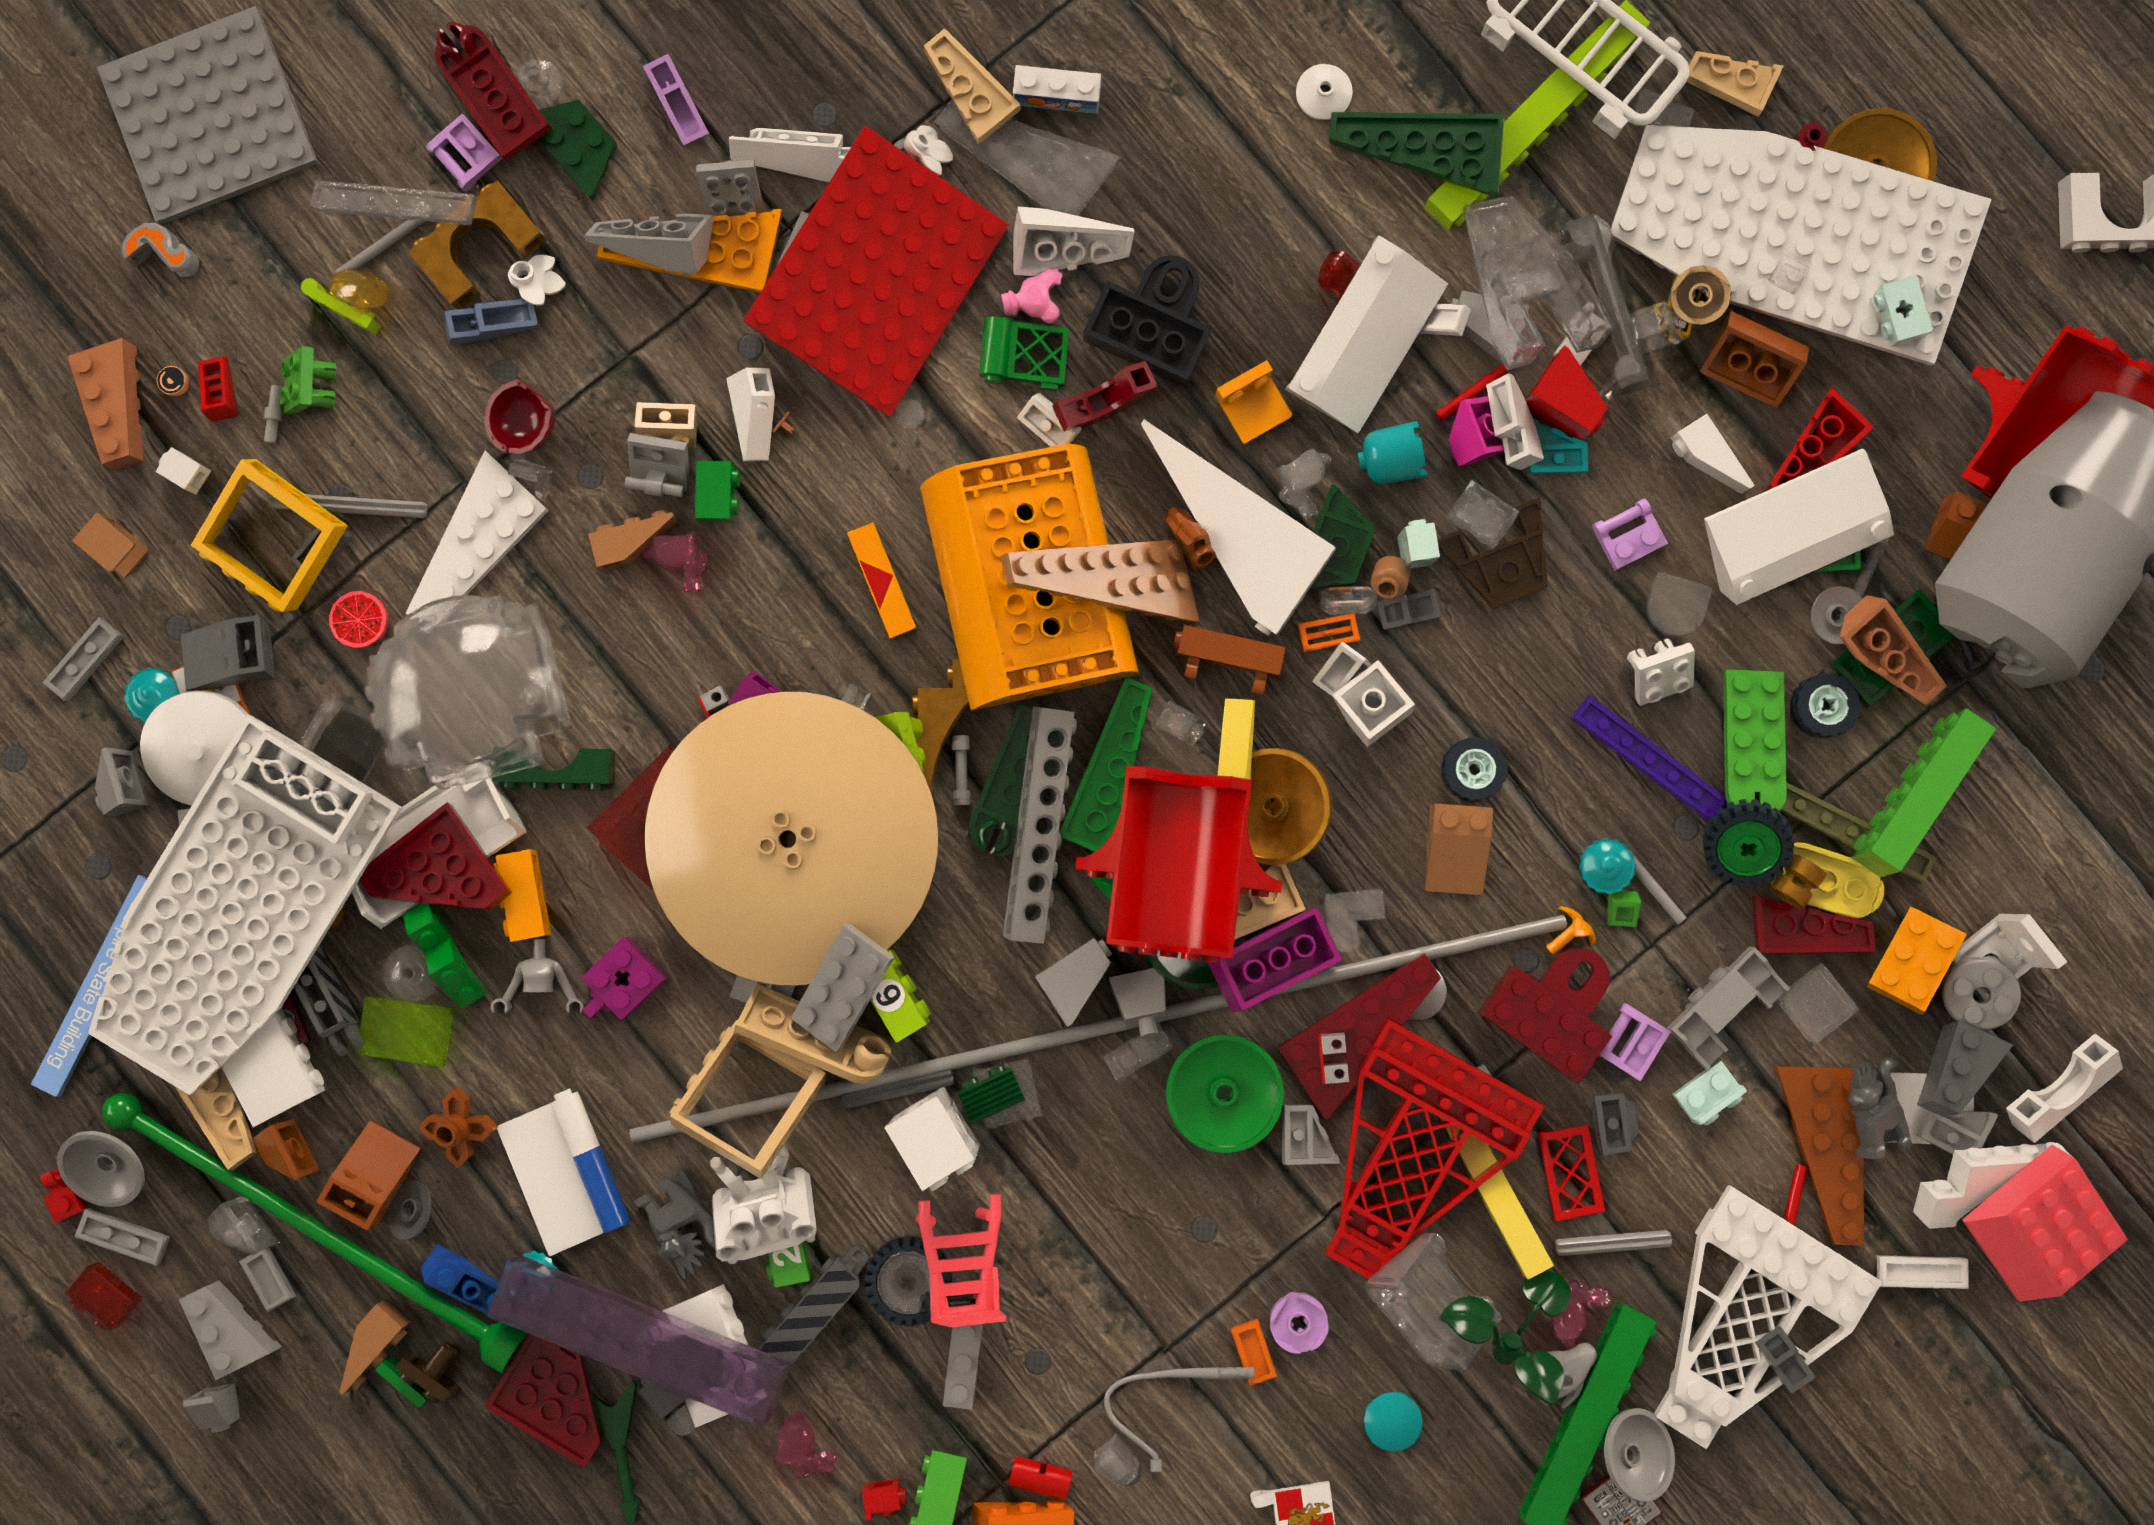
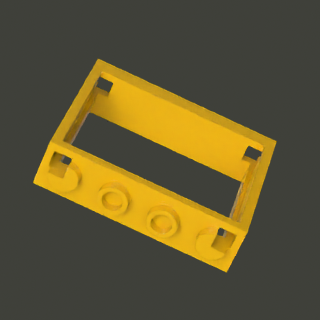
(330, 527)

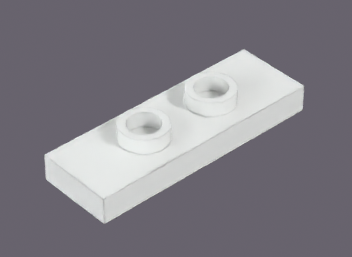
(1923, 1272)

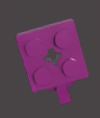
(606, 983)

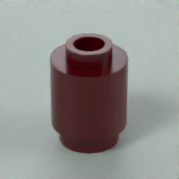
(1812, 135)

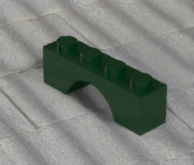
(589, 768)

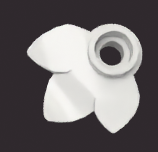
(924, 145)
(539, 279)

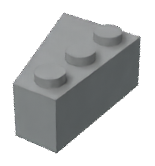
(225, 1330)

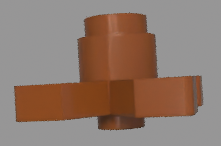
(457, 1128)

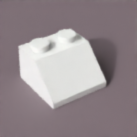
(1373, 703)

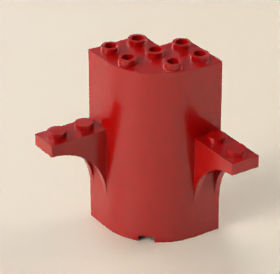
(2053, 393)
(1179, 864)

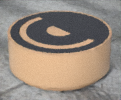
(172, 381)

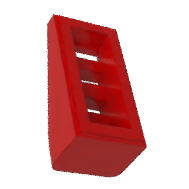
(221, 406)

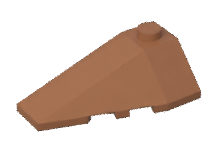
(1886, 646)

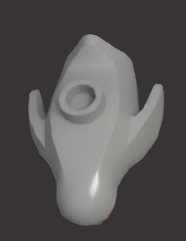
(1576, 1367)

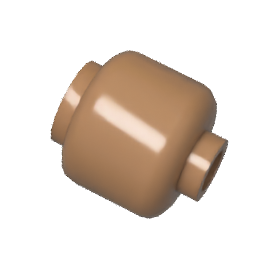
(1390, 577)

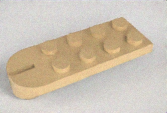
(769, 1022)

